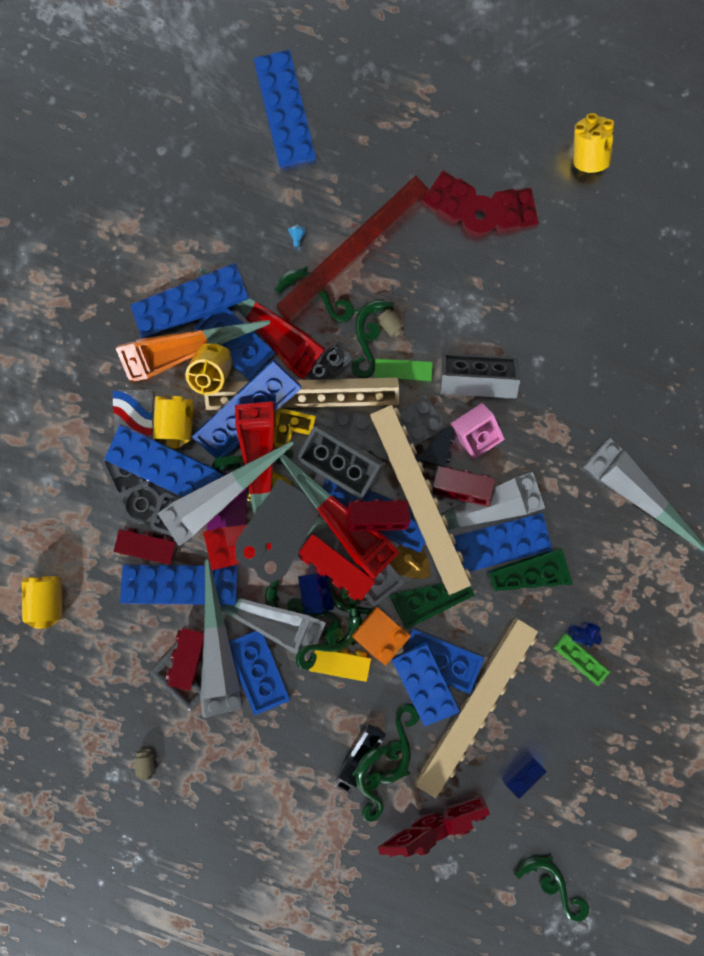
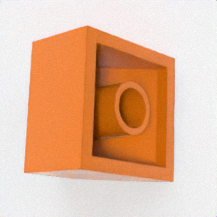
(381, 635)

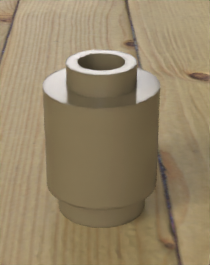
(391, 323)
(144, 764)

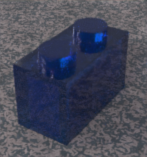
(315, 593)
(524, 775)

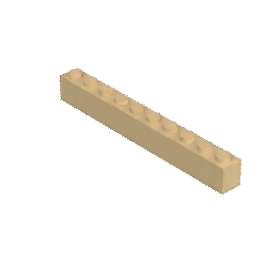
(324, 393)
(420, 499)
(475, 708)

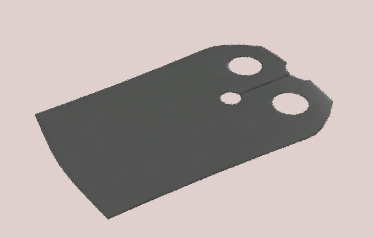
(284, 523)

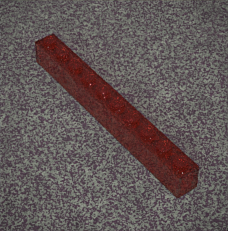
(352, 249)

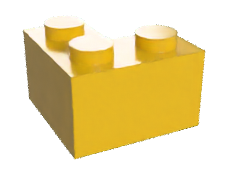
(292, 422)

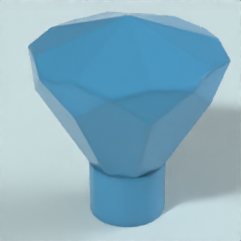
(297, 233)

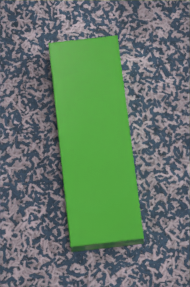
(403, 370)
(581, 659)

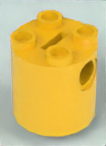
(593, 143)
(209, 369)
(173, 421)
(41, 601)

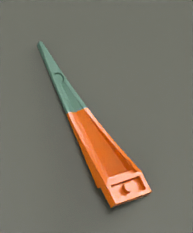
(155, 354)

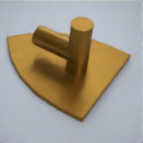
(411, 563)

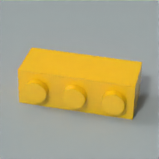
(343, 664)

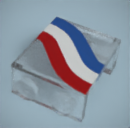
(134, 410)

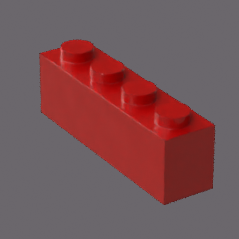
(336, 567)

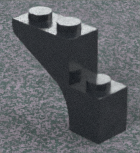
(438, 451)
(368, 739)

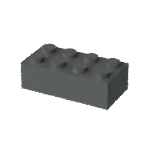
(340, 461)

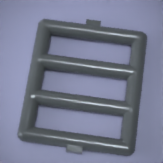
(155, 672)

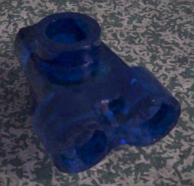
(587, 636)

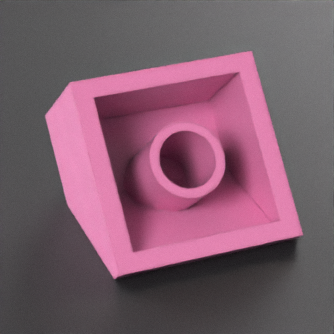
(478, 431)

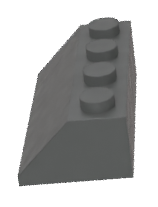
(479, 375)

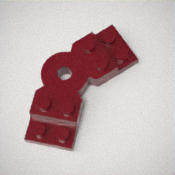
(458, 202)
(432, 828)

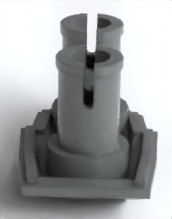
(330, 363)

